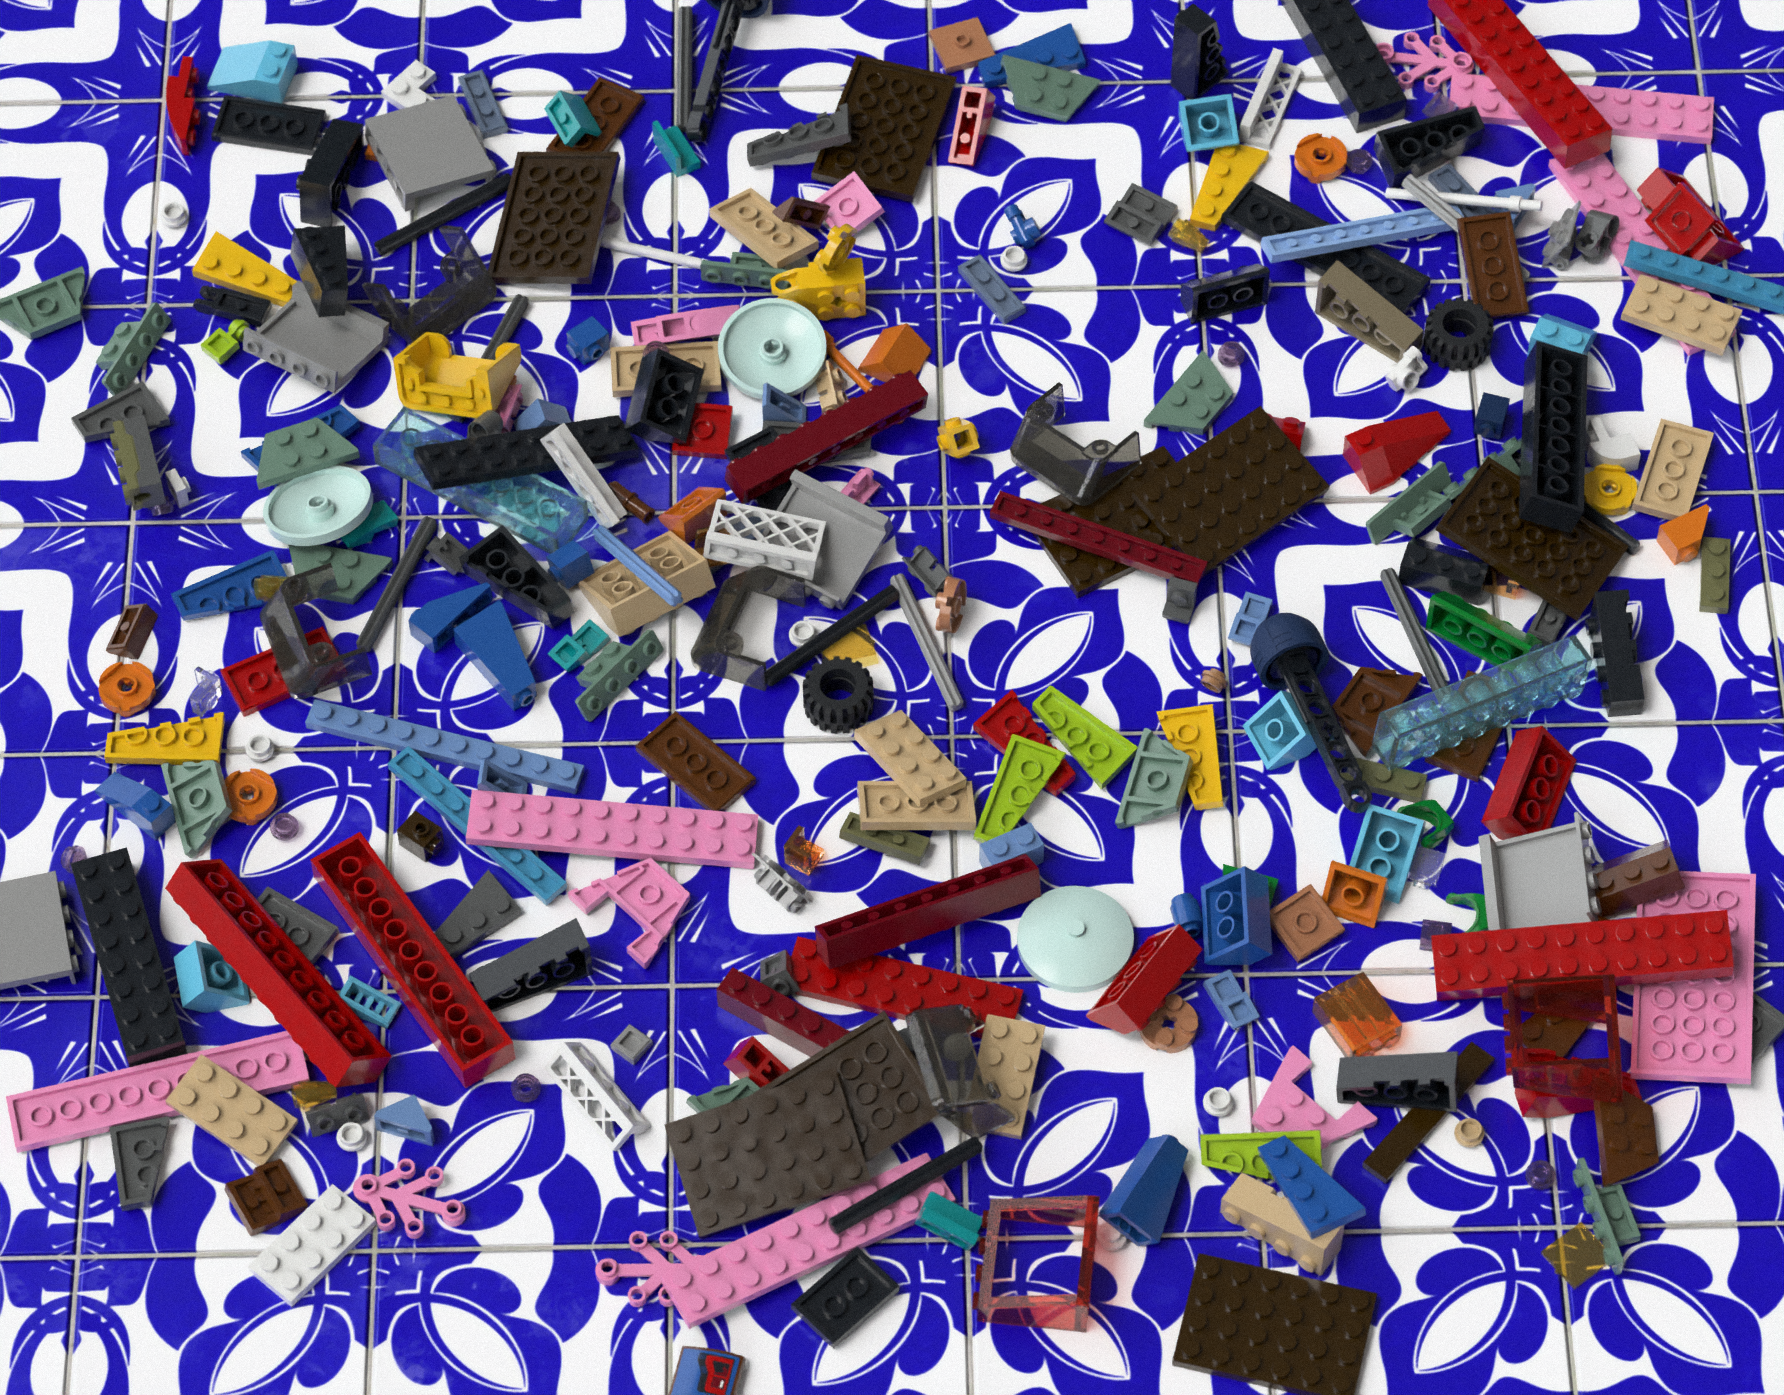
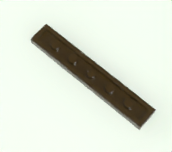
(1420, 1123)

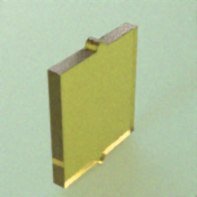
(854, 645)
(1576, 1255)

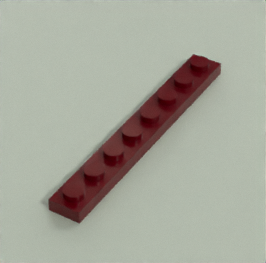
(1096, 538)

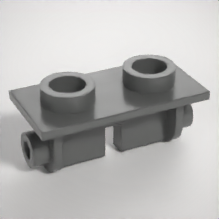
(921, 567)
(332, 1117)

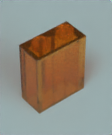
(1357, 1017)

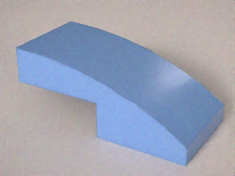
(1252, 612)
(1230, 1000)

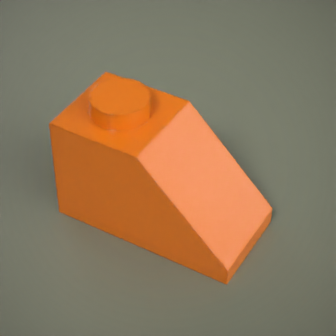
(1683, 535)

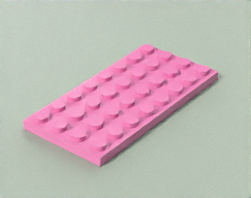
(1700, 1025)

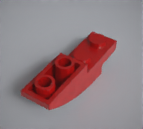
(182, 105)

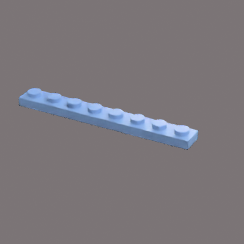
(1353, 234)

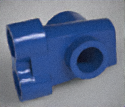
(1024, 229)

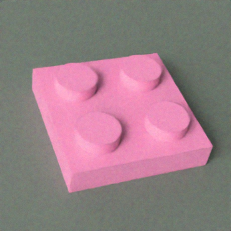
(850, 204)

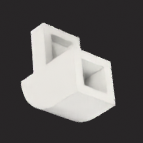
(1613, 451)

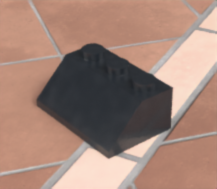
(1225, 293)
(663, 398)
(1443, 568)

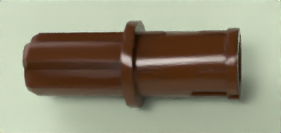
(632, 503)

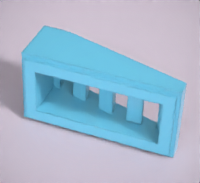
(363, 990)

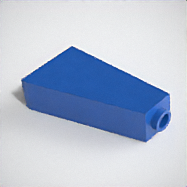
(496, 653)
(1146, 1191)

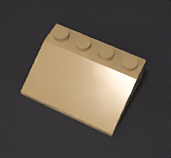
(628, 602)

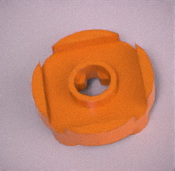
(1320, 170)
(131, 701)
(264, 798)

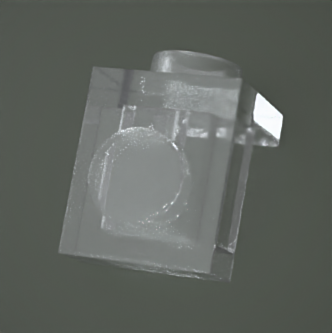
(207, 693)
(1426, 868)

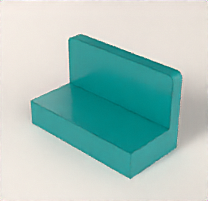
(571, 117)
(675, 149)
(949, 1221)

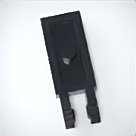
(233, 305)

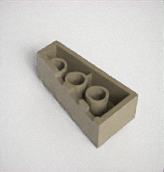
(1365, 313)

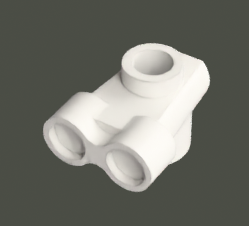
(1407, 371)

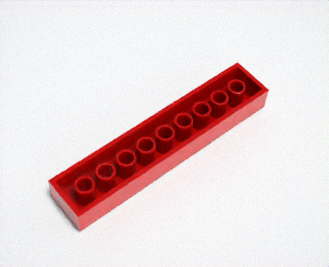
(1527, 78)
(1631, 948)
(413, 960)
(278, 973)

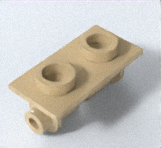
(830, 381)

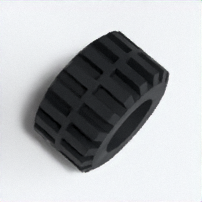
(1458, 351)
(842, 713)

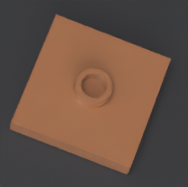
(961, 45)
(1304, 923)

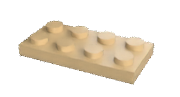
(752, 222)
(1681, 314)
(627, 360)
(1672, 470)
(910, 758)
(888, 807)
(1010, 1059)
(231, 1111)

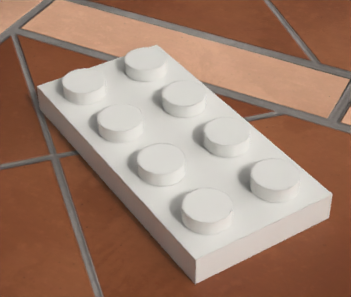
(312, 1245)

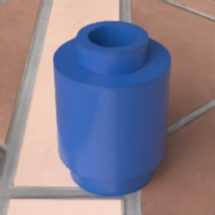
(1187, 913)

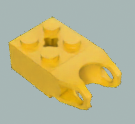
(825, 295)

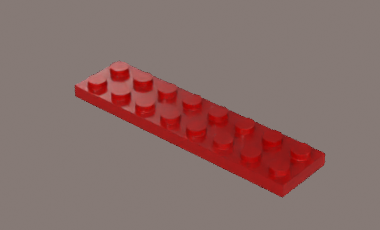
(897, 986)

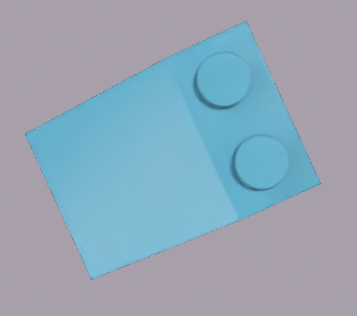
(255, 70)
(1388, 847)

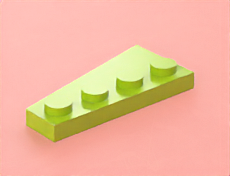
(1089, 740)
(1017, 784)
(1240, 1150)

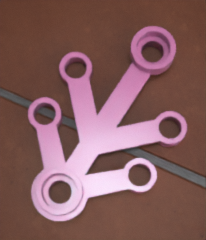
(1427, 61)
(405, 1197)
(654, 1271)

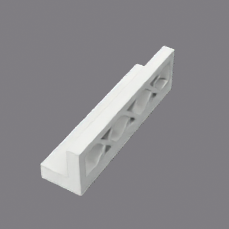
(1262, 95)
(583, 476)
(604, 1089)

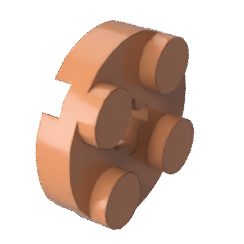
(950, 604)
(1184, 1029)

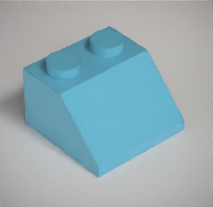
(1208, 123)
(1562, 334)
(1279, 732)
(208, 980)

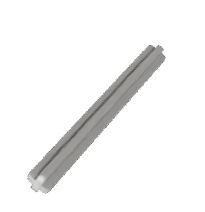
(1439, 206)
(927, 643)

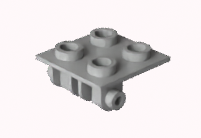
(1561, 239)
(780, 884)

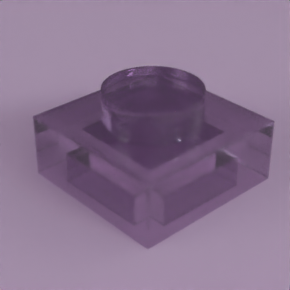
(1439, 105)
(1432, 927)

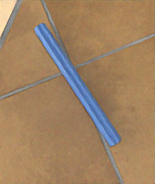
(637, 566)

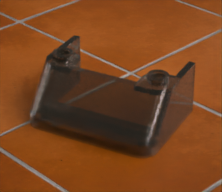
(447, 306)
(1062, 463)
(718, 647)
(304, 667)
(953, 1070)

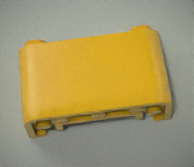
(453, 384)

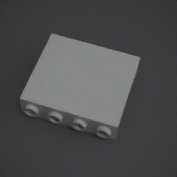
(427, 149)
(316, 347)
(849, 539)
(1540, 877)
(35, 931)

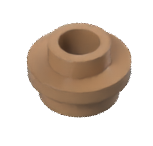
(1214, 680)

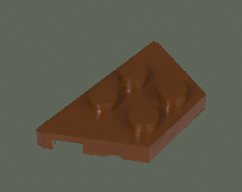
(1367, 696)
(1625, 1138)

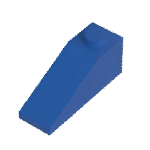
(437, 619)
(138, 804)

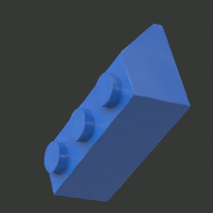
(1236, 918)

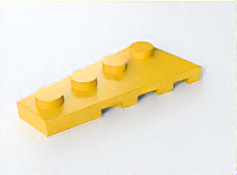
(1225, 178)
(240, 270)
(1195, 734)
(168, 743)

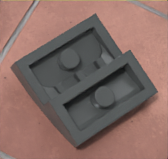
(1141, 214)

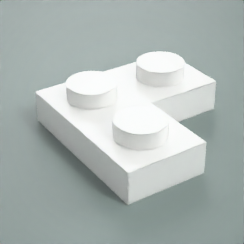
(408, 87)

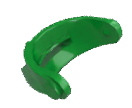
(1434, 814)
(1475, 901)

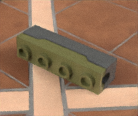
(138, 463)

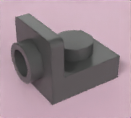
(446, 552)
(1180, 600)
(777, 973)

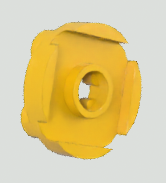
(837, 248)
(1610, 503)

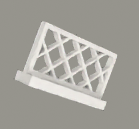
(753, 553)

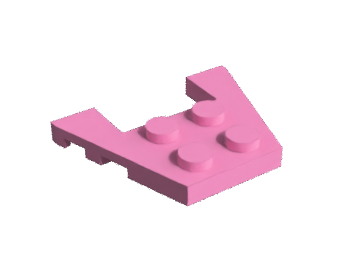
(646, 896)
(1290, 1109)

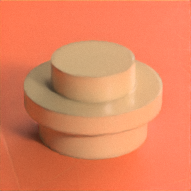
(1469, 1132)

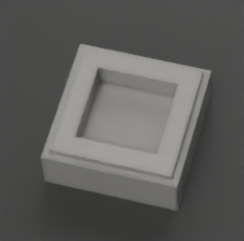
(631, 1044)

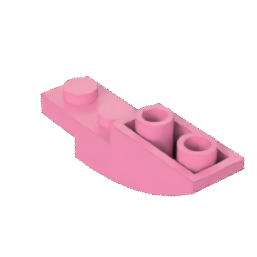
(682, 325)

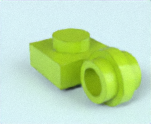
(222, 344)

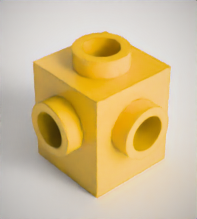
(965, 441)

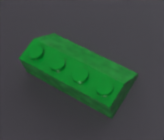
(1477, 630)

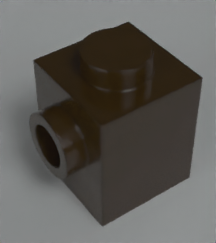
(420, 836)

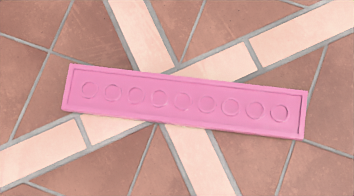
(1626, 110)
(1603, 189)
(612, 829)
(140, 1092)
(791, 1248)

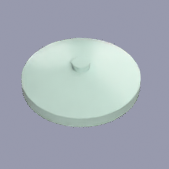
(774, 345)
(318, 506)
(1075, 939)

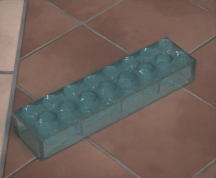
(523, 504)
(1481, 702)

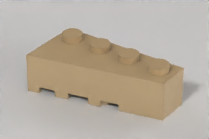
(1274, 1221)

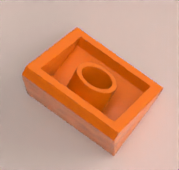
(895, 352)
(693, 512)
(1354, 893)

